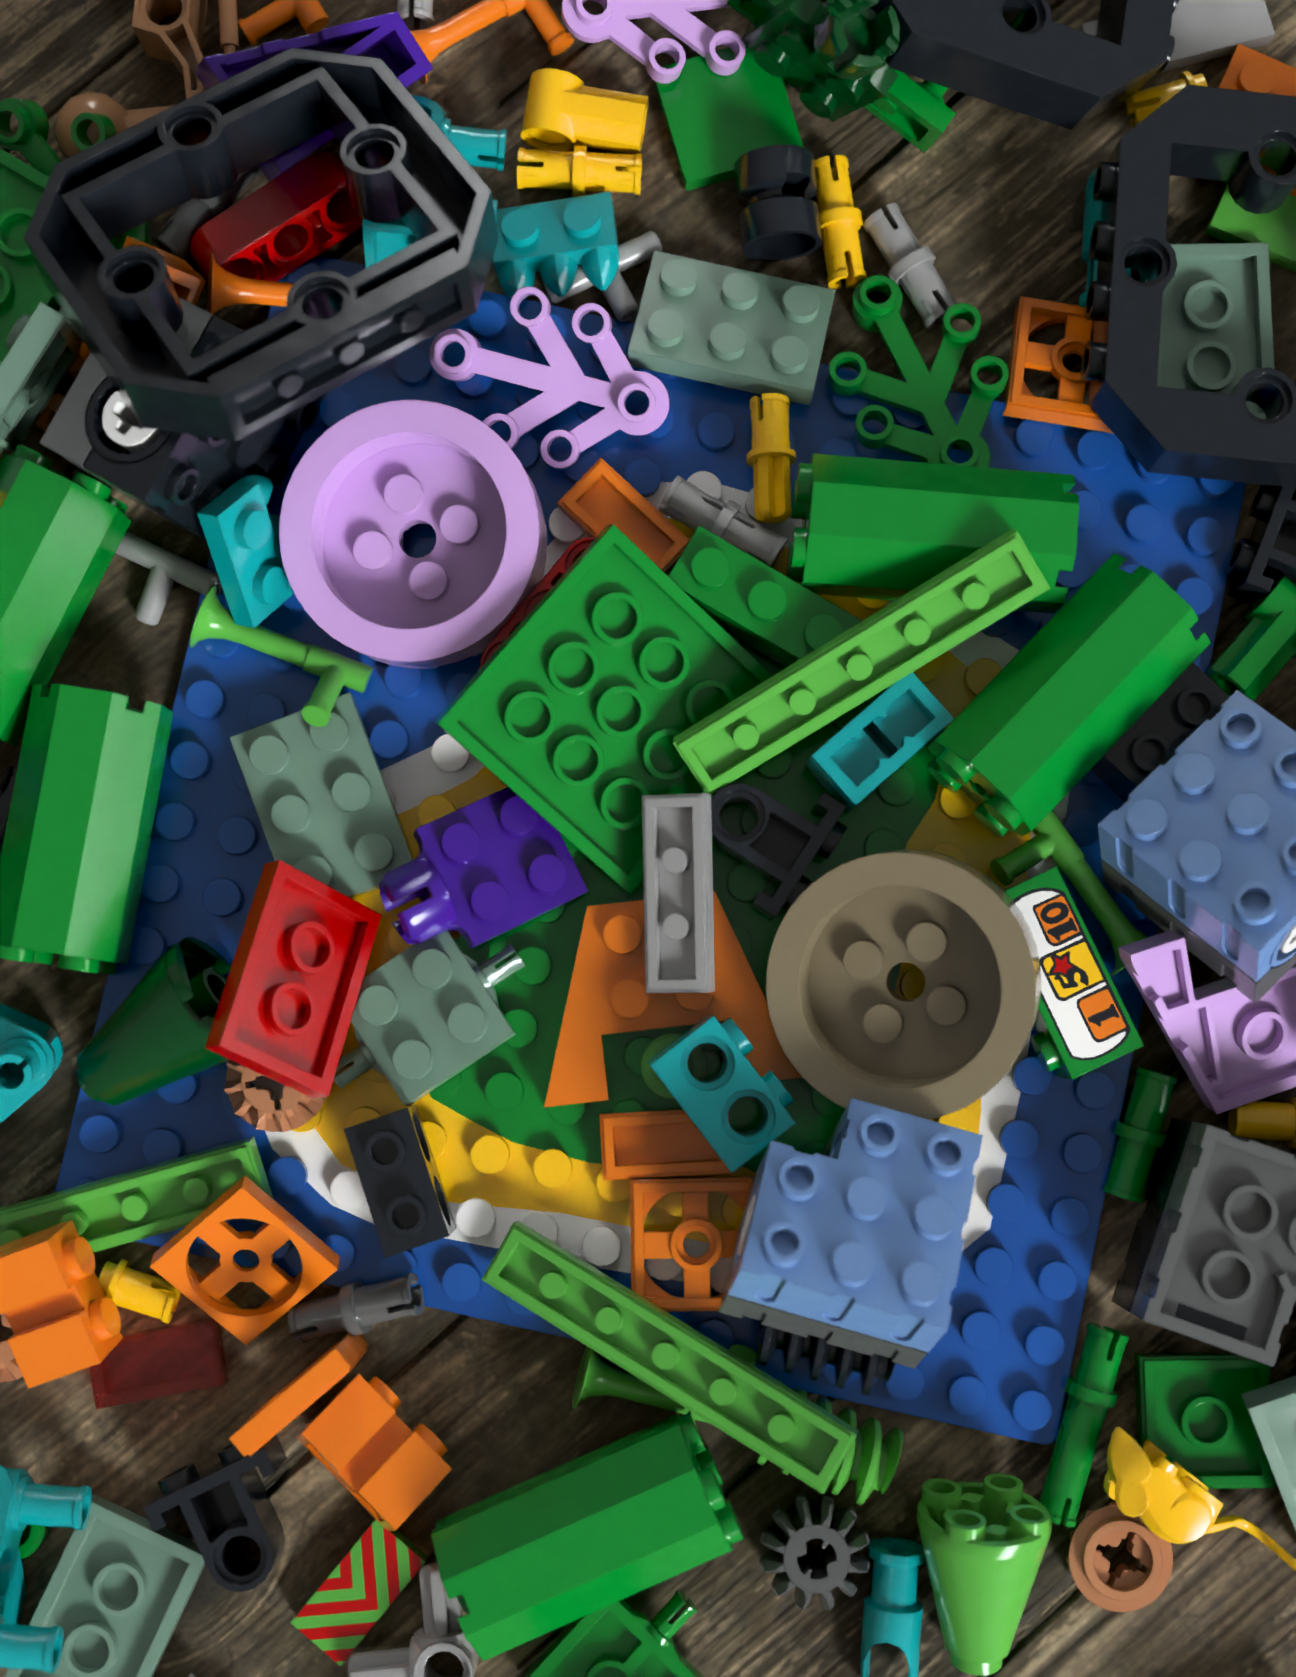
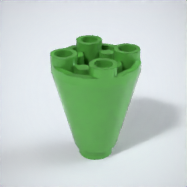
(981, 1563)

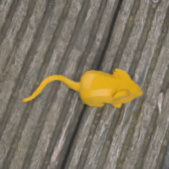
(1169, 1496)

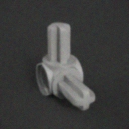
(439, 1633)

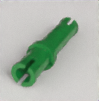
(1082, 1422)

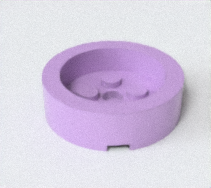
(381, 477)

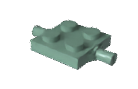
(33, 369)
(428, 1016)

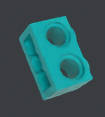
(879, 741)
(709, 1100)

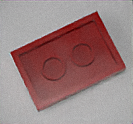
(294, 980)

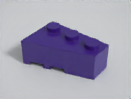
(373, 37)

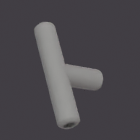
(618, 294)
(165, 569)

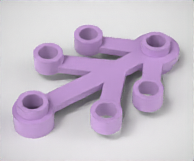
(672, 16)
(561, 382)

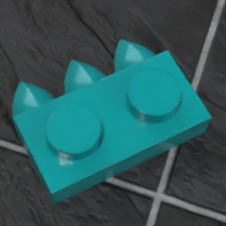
(554, 241)
(246, 549)

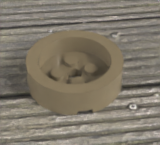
(852, 1029)

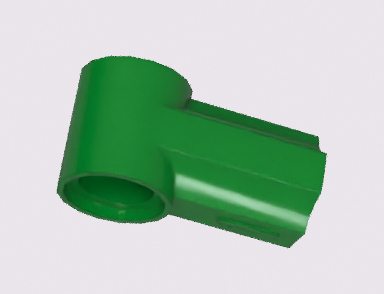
(1261, 645)

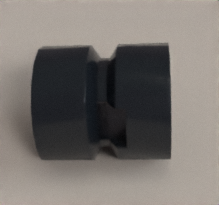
(776, 196)

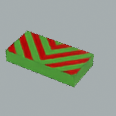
(358, 1590)

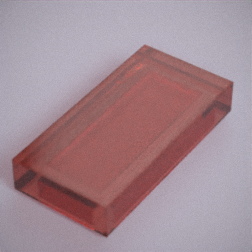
(161, 1363)

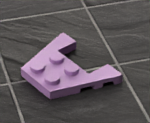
(1220, 1037)

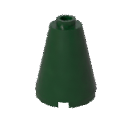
(158, 1027)

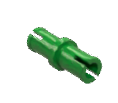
(1140, 1135)

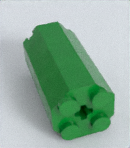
(897, 523)
(52, 559)
(1067, 697)
(80, 827)
(584, 1535)

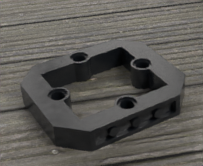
(1027, 61)
(334, 324)
(1171, 429)

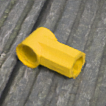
(568, 113)

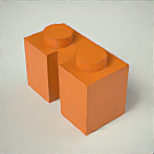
(55, 1304)
(375, 1451)

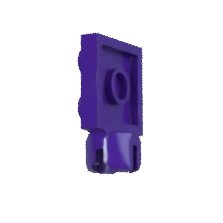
(482, 872)

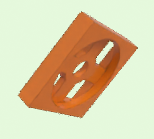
(1019, 402)
(669, 1244)
(208, 1292)
(299, 1394)

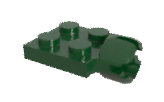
(828, 51)

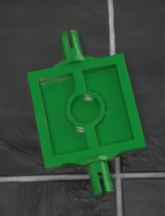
(621, 1644)

